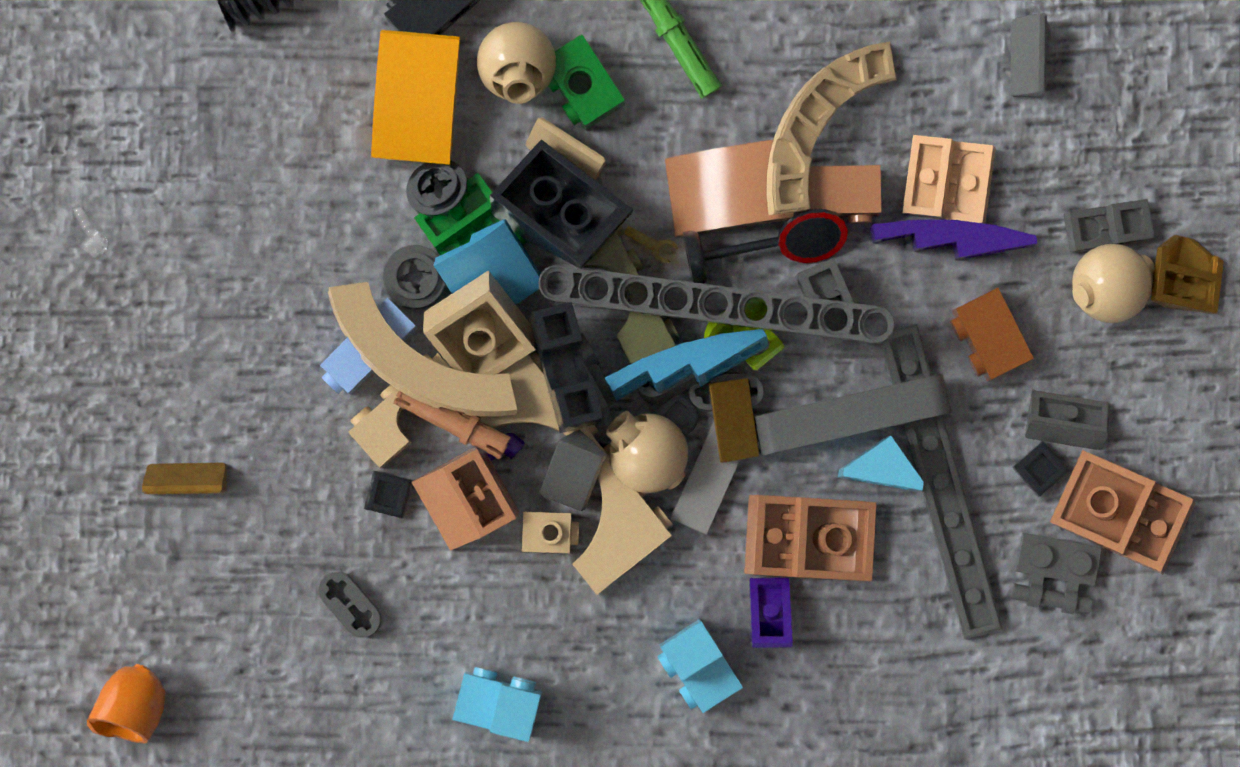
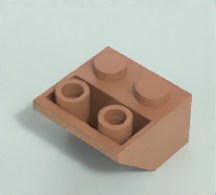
(466, 498)

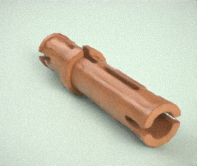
(463, 426)

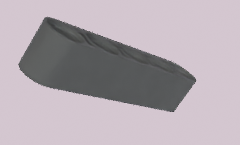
(852, 414)

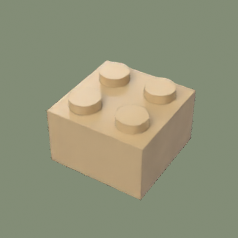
(479, 328)

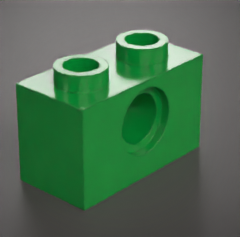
(602, 98)

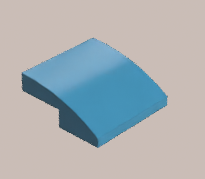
(494, 250)

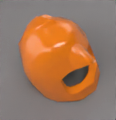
(129, 705)

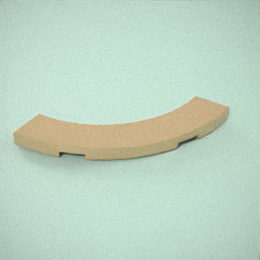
(809, 115)
(407, 369)

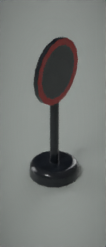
(802, 238)

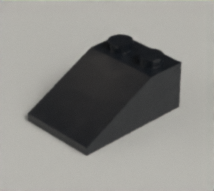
(558, 206)

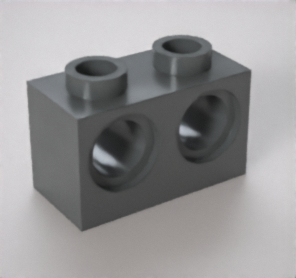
(827, 283)

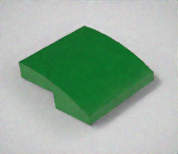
(463, 221)

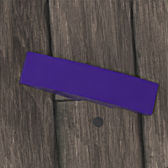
(967, 238)

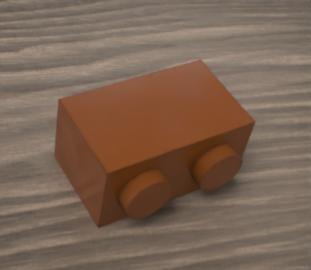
(991, 335)

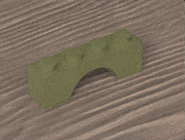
(642, 333)

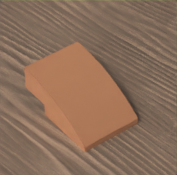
(720, 188)
(1123, 512)
(810, 537)

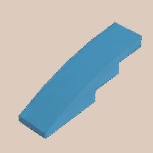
(702, 358)

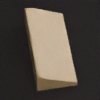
(566, 145)

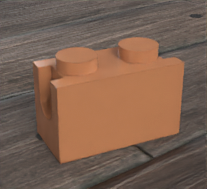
(847, 191)

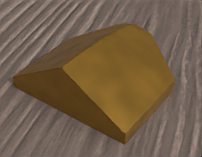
(1187, 276)

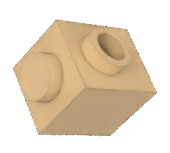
(549, 532)

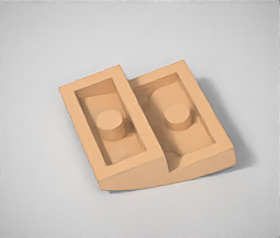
(949, 179)

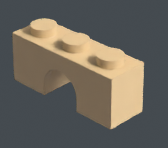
(379, 429)

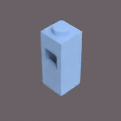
(346, 368)

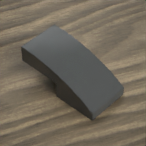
(1109, 225)

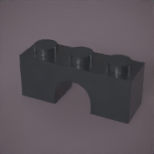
(563, 367)

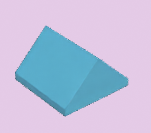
(884, 466)

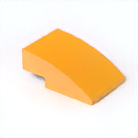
(415, 97)

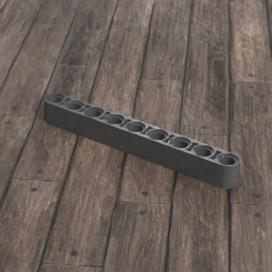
(696, 305)

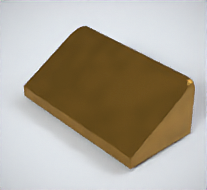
(733, 420)
(185, 478)

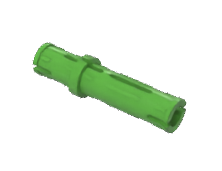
(685, 50)

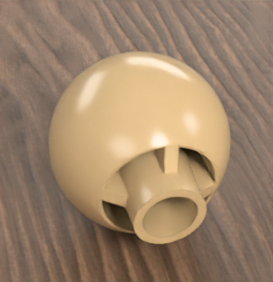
(516, 62)
(1113, 283)
(647, 452)

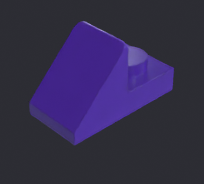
(770, 613)

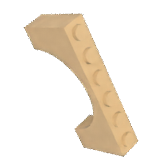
(627, 524)

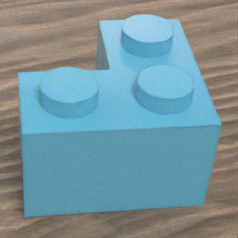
(699, 666)
(497, 704)

